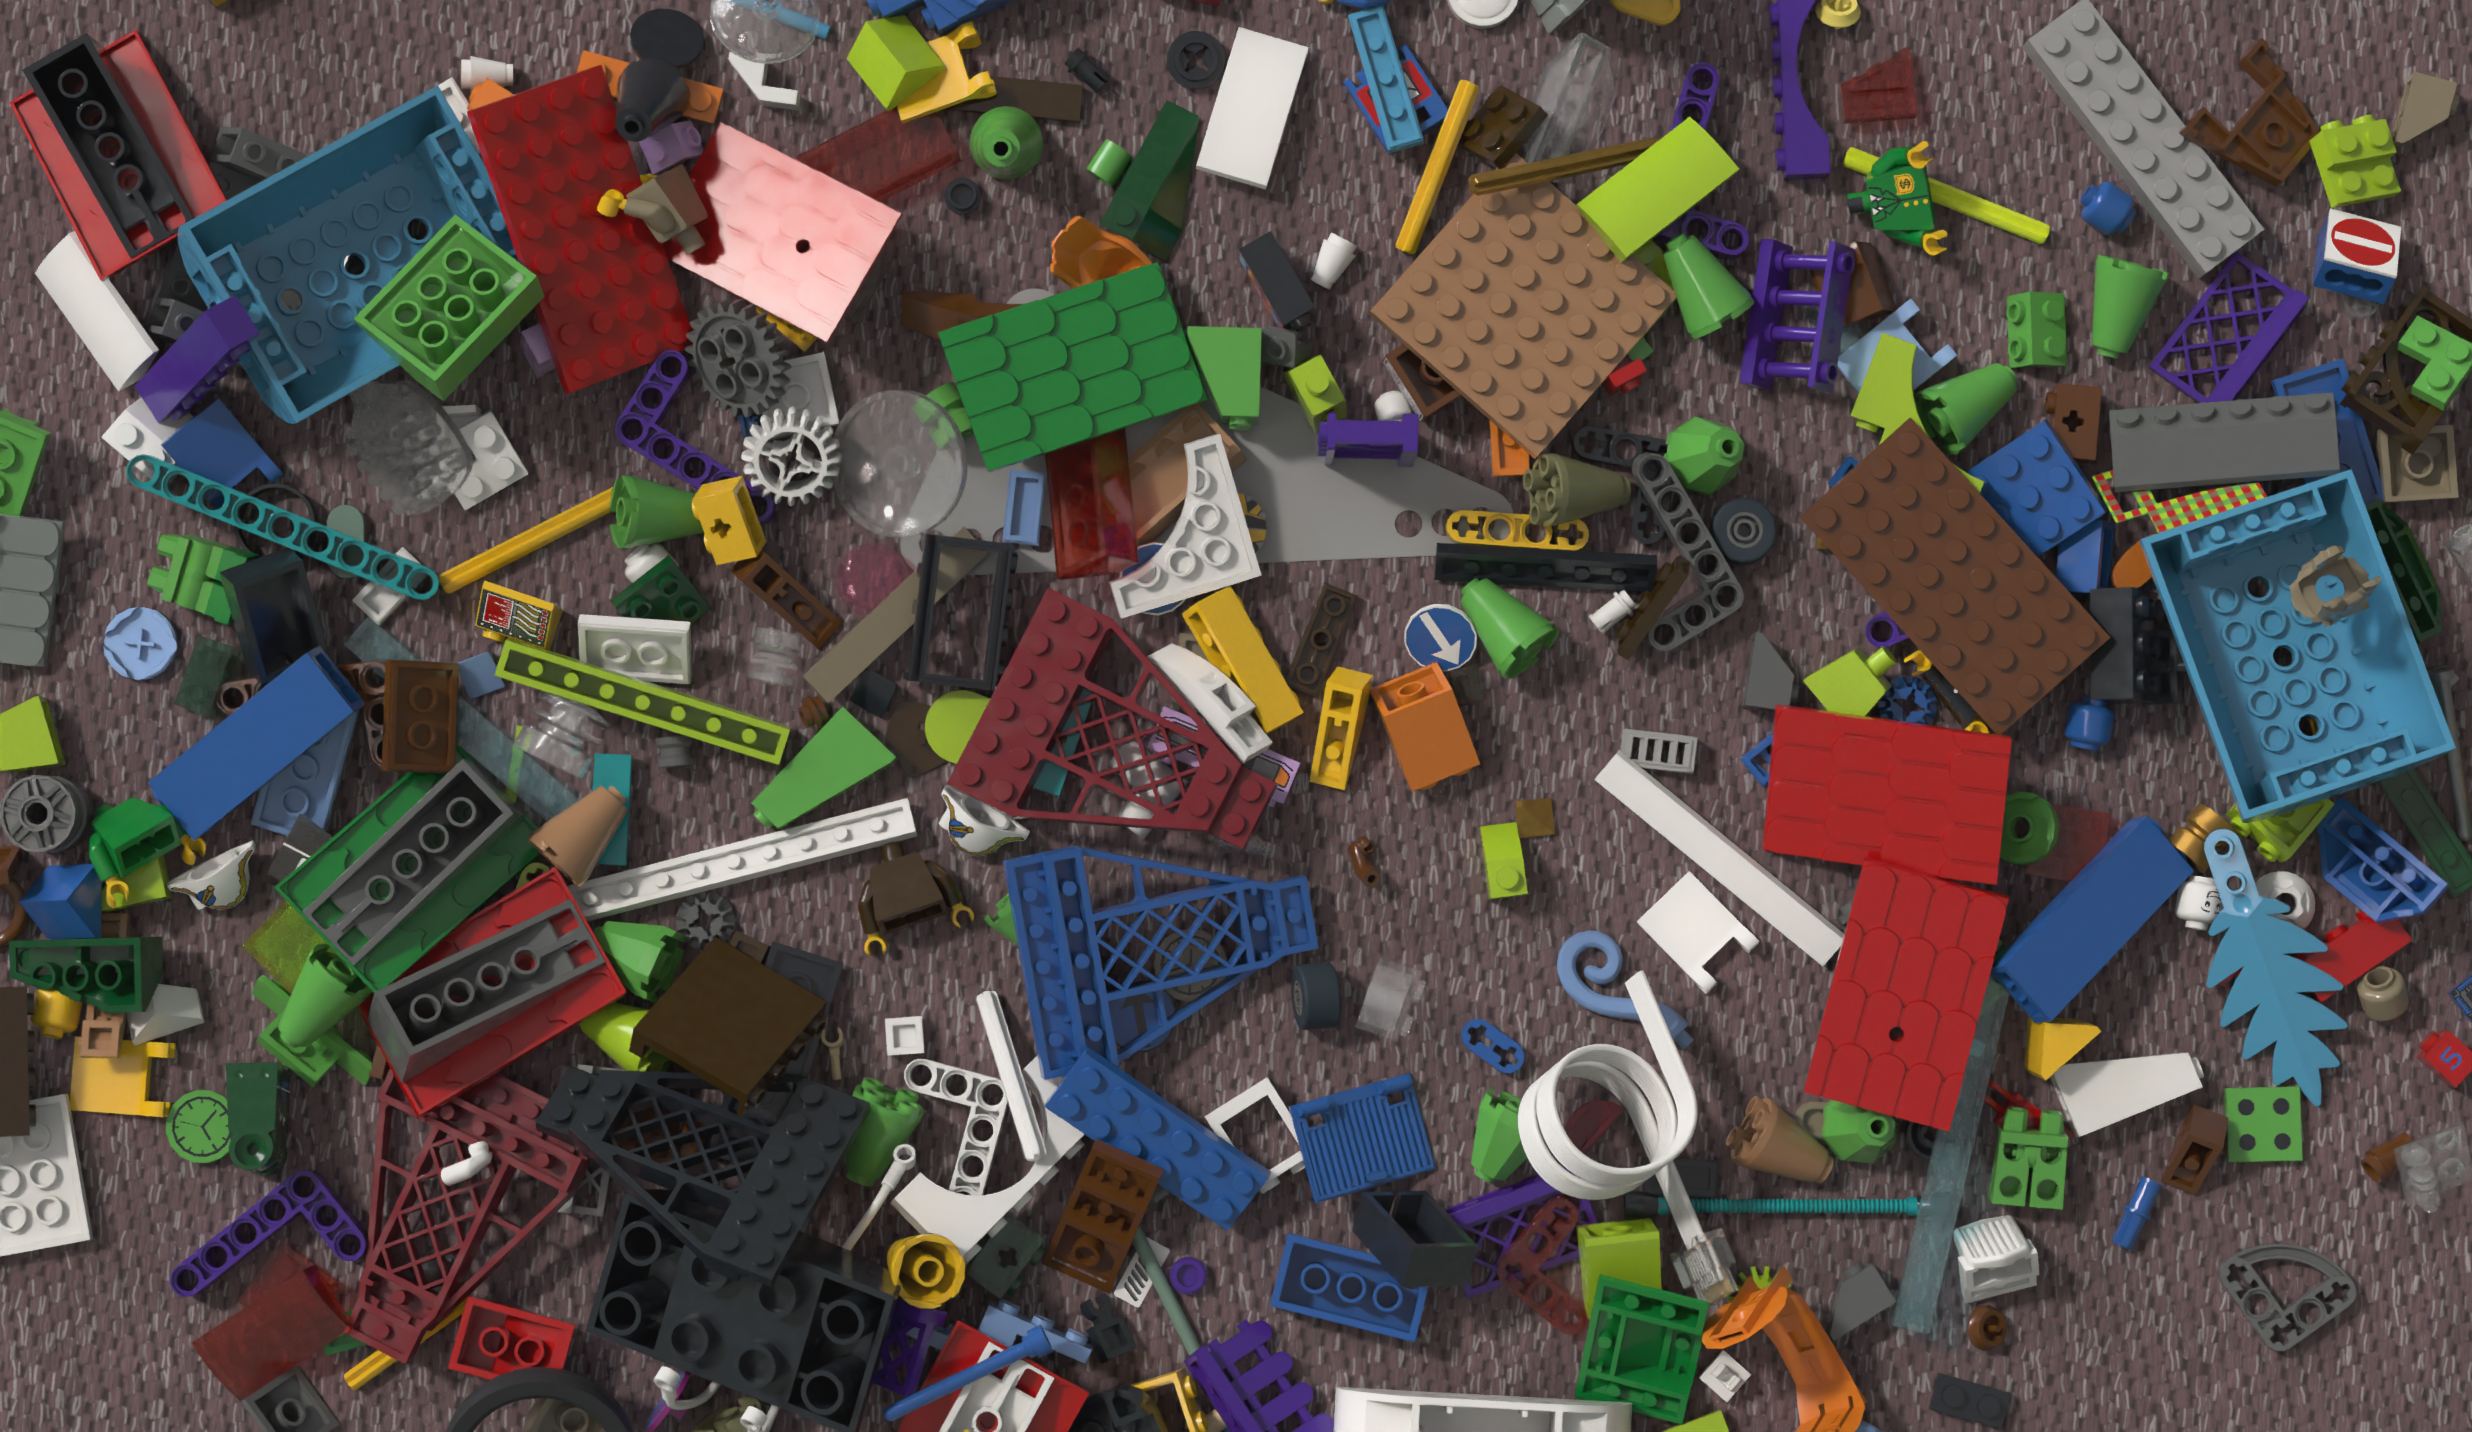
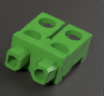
(2030, 1150)

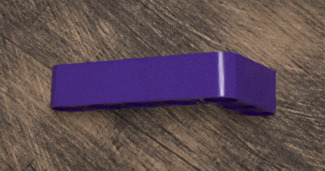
(1714, 226)
(654, 434)
(267, 1227)

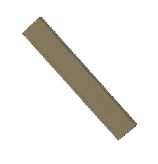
(886, 623)

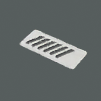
(1136, 1280)

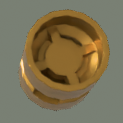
(2191, 839)

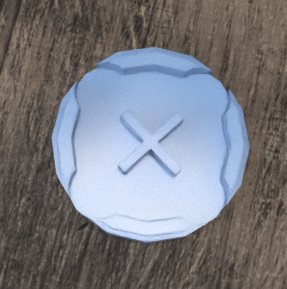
(140, 643)

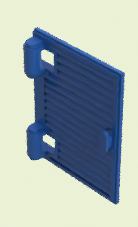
(1362, 1138)

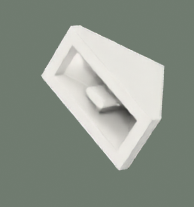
(168, 1012)

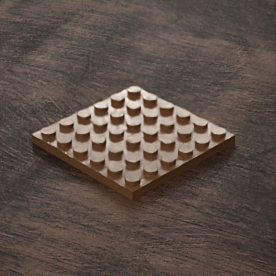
(1522, 308)

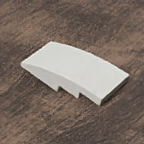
(1252, 108)

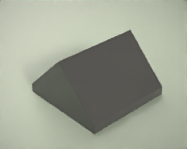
(290, 1406)

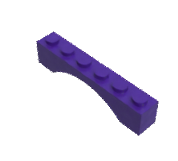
(1803, 142)

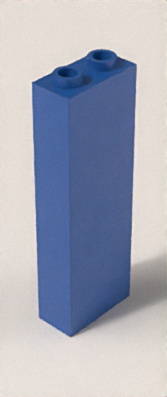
(256, 743)
(2091, 919)

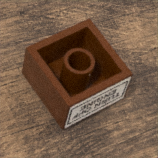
(1419, 383)

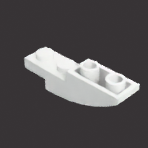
(1216, 699)

